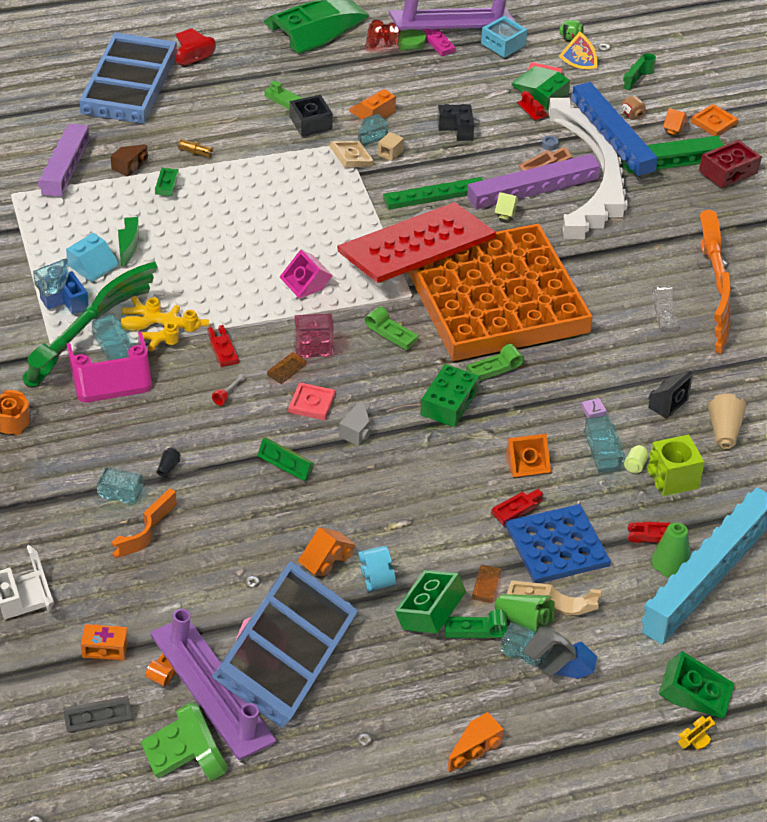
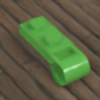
(379, 322)
(507, 360)

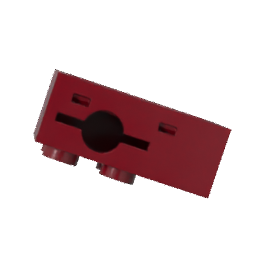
(730, 163)

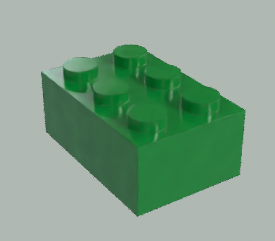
(430, 601)

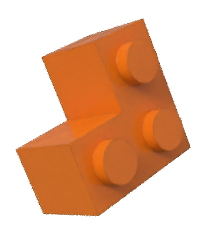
(324, 549)

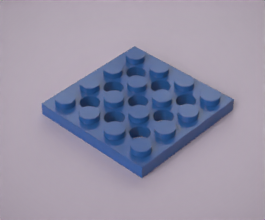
(552, 552)

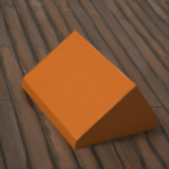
(528, 455)

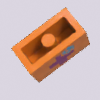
(104, 642)

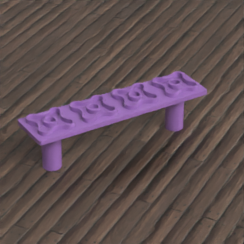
(447, 18)
(195, 665)

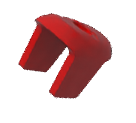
(193, 47)

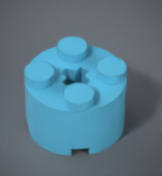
(377, 568)

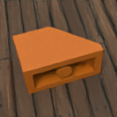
(675, 121)

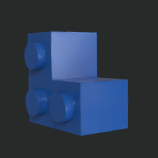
(72, 295)

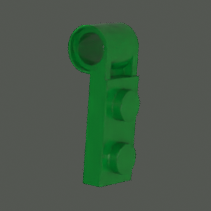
(644, 65)
(477, 627)

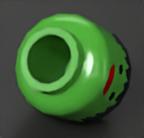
(570, 29)

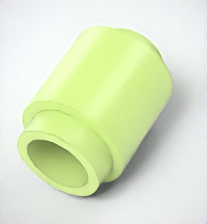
(636, 459)

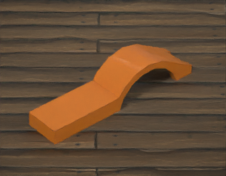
(152, 516)

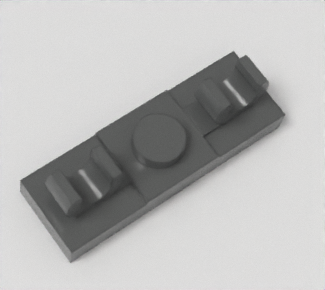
(97, 713)

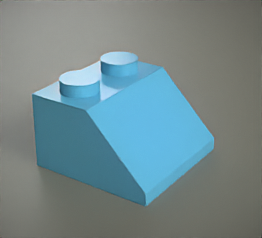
(91, 257)

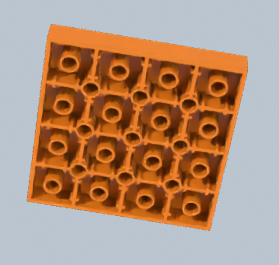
(501, 295)

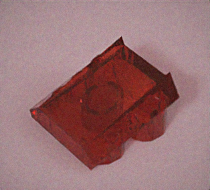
(382, 35)

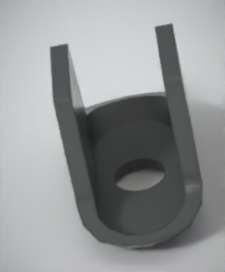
(560, 654)

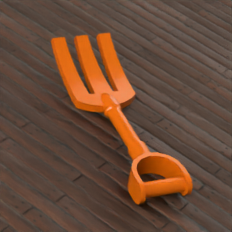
(712, 247)

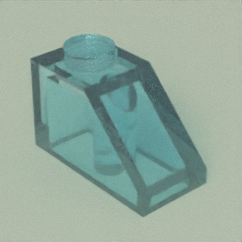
(372, 129)
(52, 277)

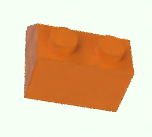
(378, 103)

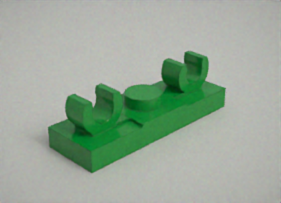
(285, 459)

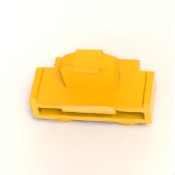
(697, 735)

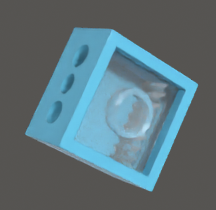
(504, 36)

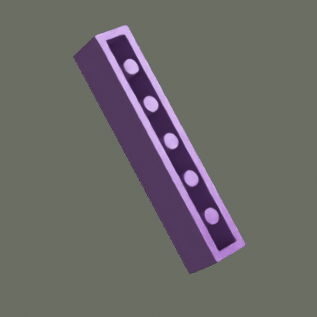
(64, 160)

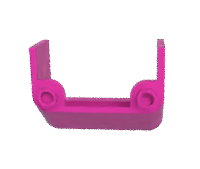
(111, 377)

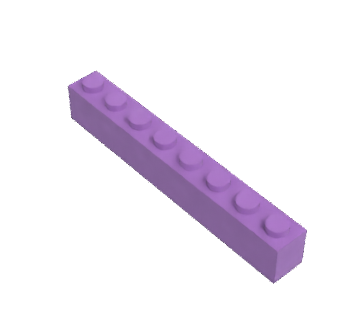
(534, 180)

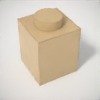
(390, 146)

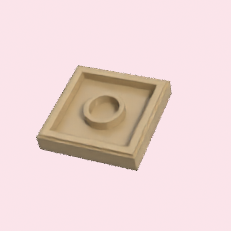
(351, 154)

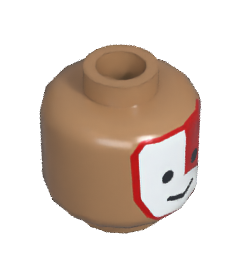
(633, 107)

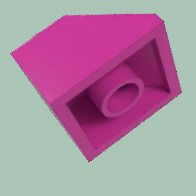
(305, 274)

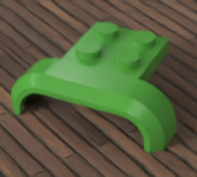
(182, 742)

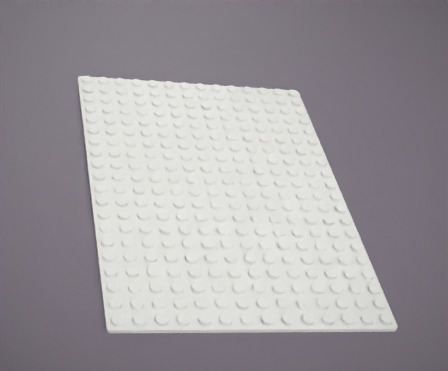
(215, 240)

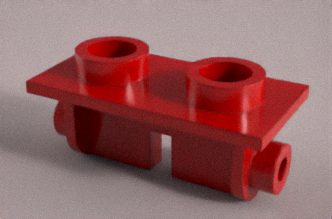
(531, 106)

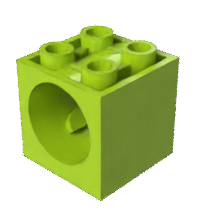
(675, 465)

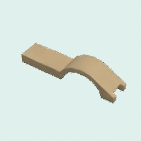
(563, 603)

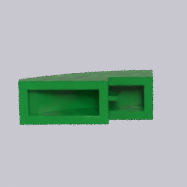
(128, 239)

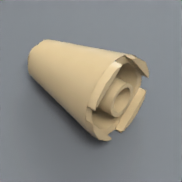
(726, 418)

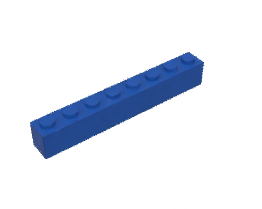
(614, 128)

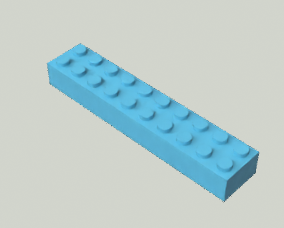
(706, 567)

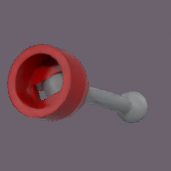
(221, 396)

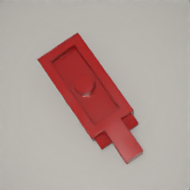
(517, 506)

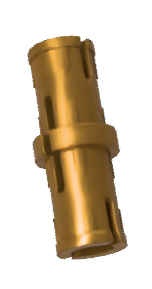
(195, 148)

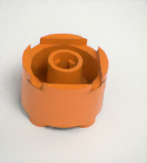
(13, 412)

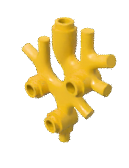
(152, 314)

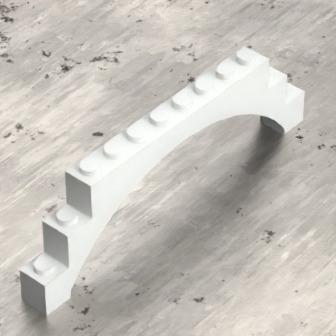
(610, 196)

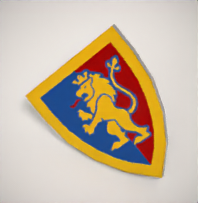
(580, 53)

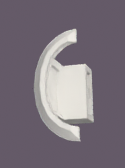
(26, 591)

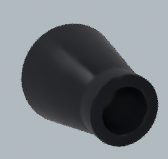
(168, 461)

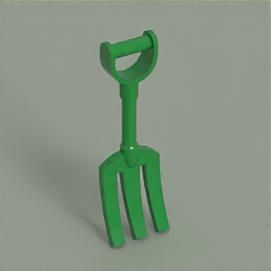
(124, 287)

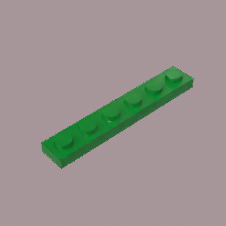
(428, 193)

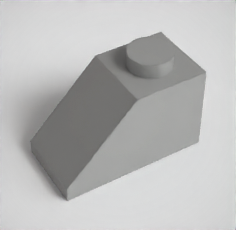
(355, 425)

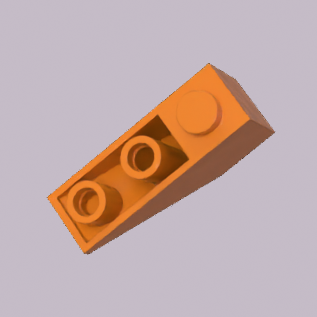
(479, 737)

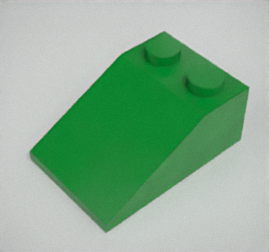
(543, 84)
(696, 686)

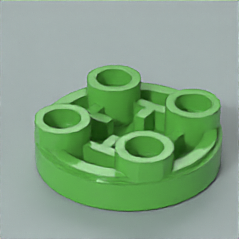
(411, 39)

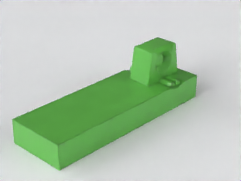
(279, 94)

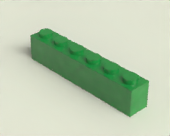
(681, 152)

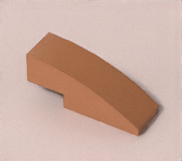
(546, 158)

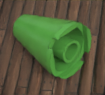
(672, 550)
(527, 610)

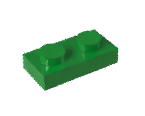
(166, 181)

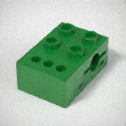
(449, 395)

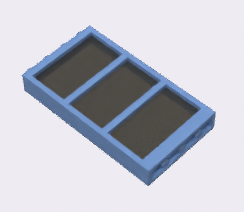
(128, 78)
(285, 644)

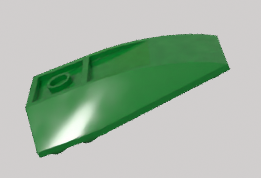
(317, 22)

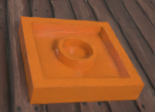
(714, 120)

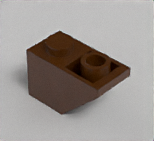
(129, 158)

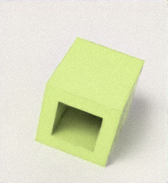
(506, 206)

